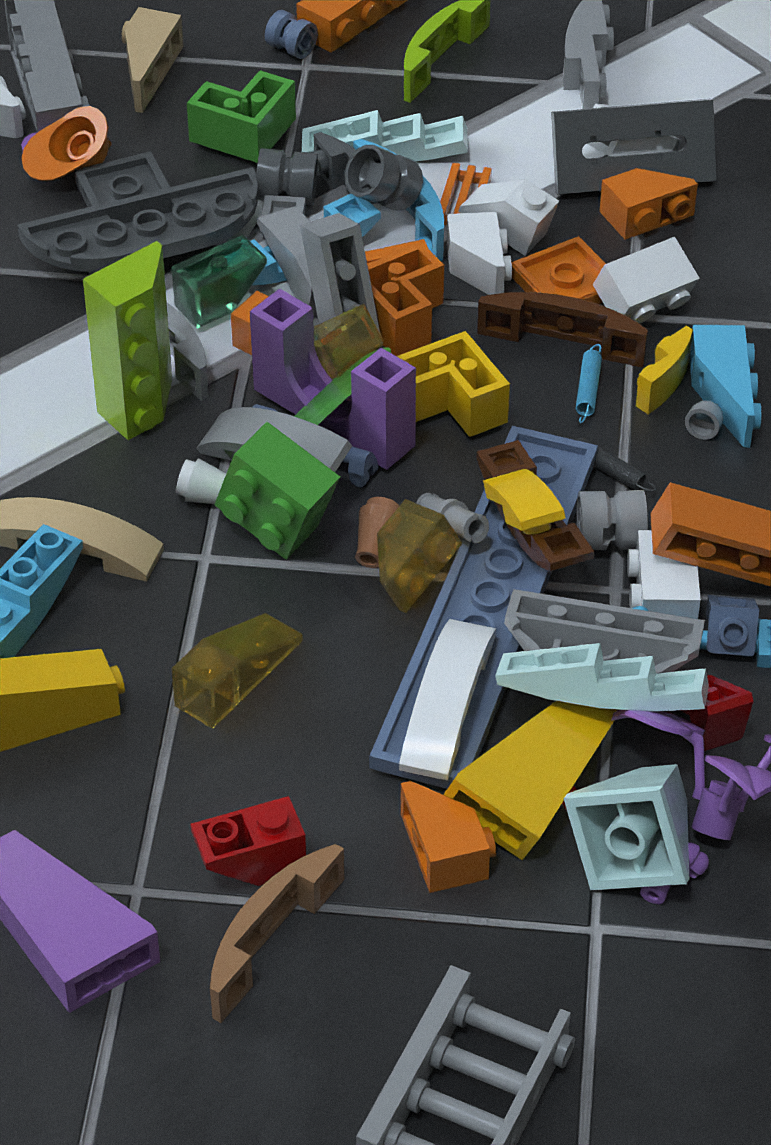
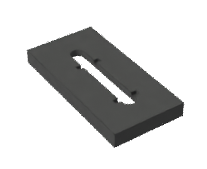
(578, 127)

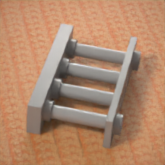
(433, 1048)

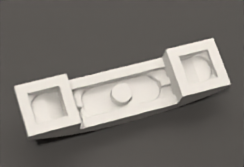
(445, 698)

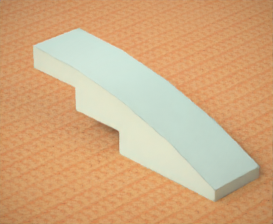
(403, 135)
(585, 679)

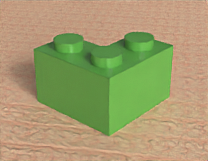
(245, 119)

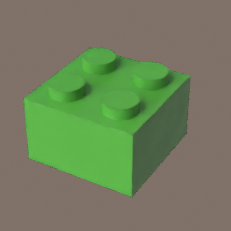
(276, 490)

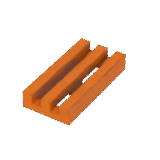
(467, 177)

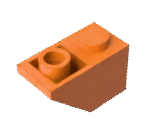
(646, 200)

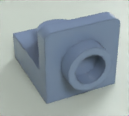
(731, 625)

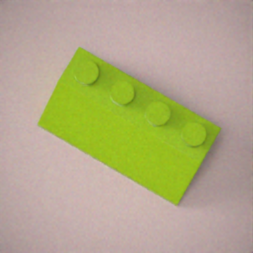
(130, 340)

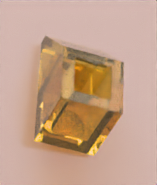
(413, 551)

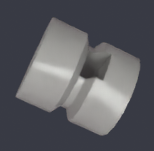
(611, 519)

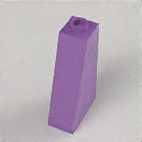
(69, 926)

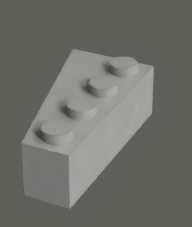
(43, 61)

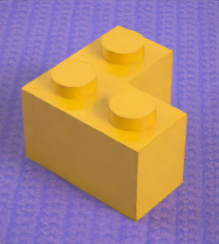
(459, 379)

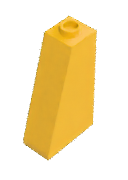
(55, 694)
(530, 772)

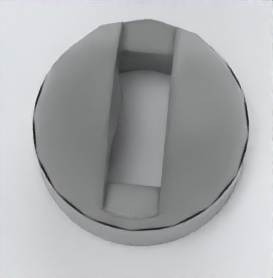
(704, 420)

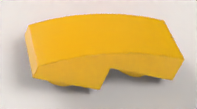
(661, 379)
(525, 501)

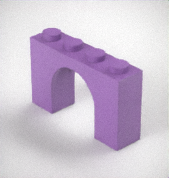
(287, 370)

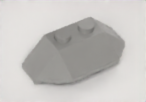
(623, 632)

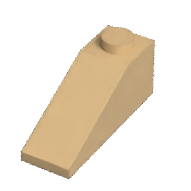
(152, 46)

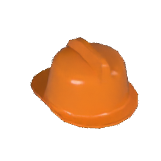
(67, 145)

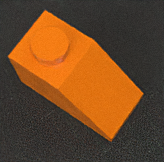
(445, 838)

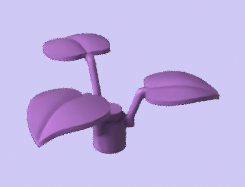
(721, 801)

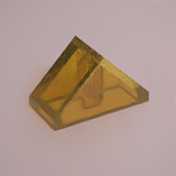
(346, 340)

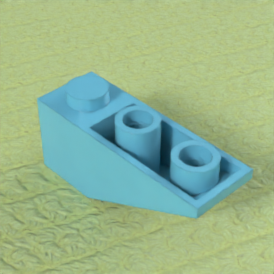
(722, 374)

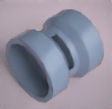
(294, 35)

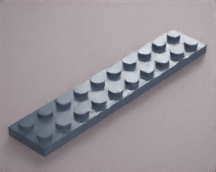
(479, 594)

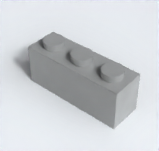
(337, 266)

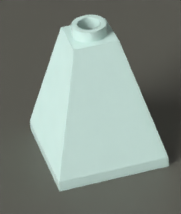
(632, 829)

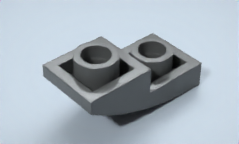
(332, 159)

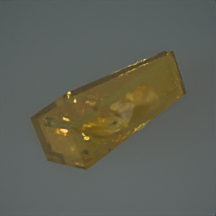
(229, 666)

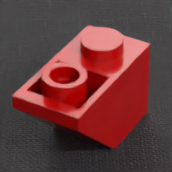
(251, 841)

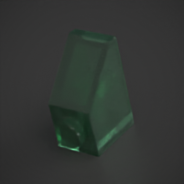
(216, 280)

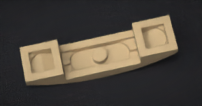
(121, 545)

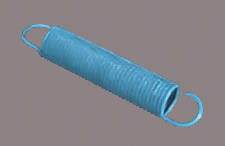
(588, 383)

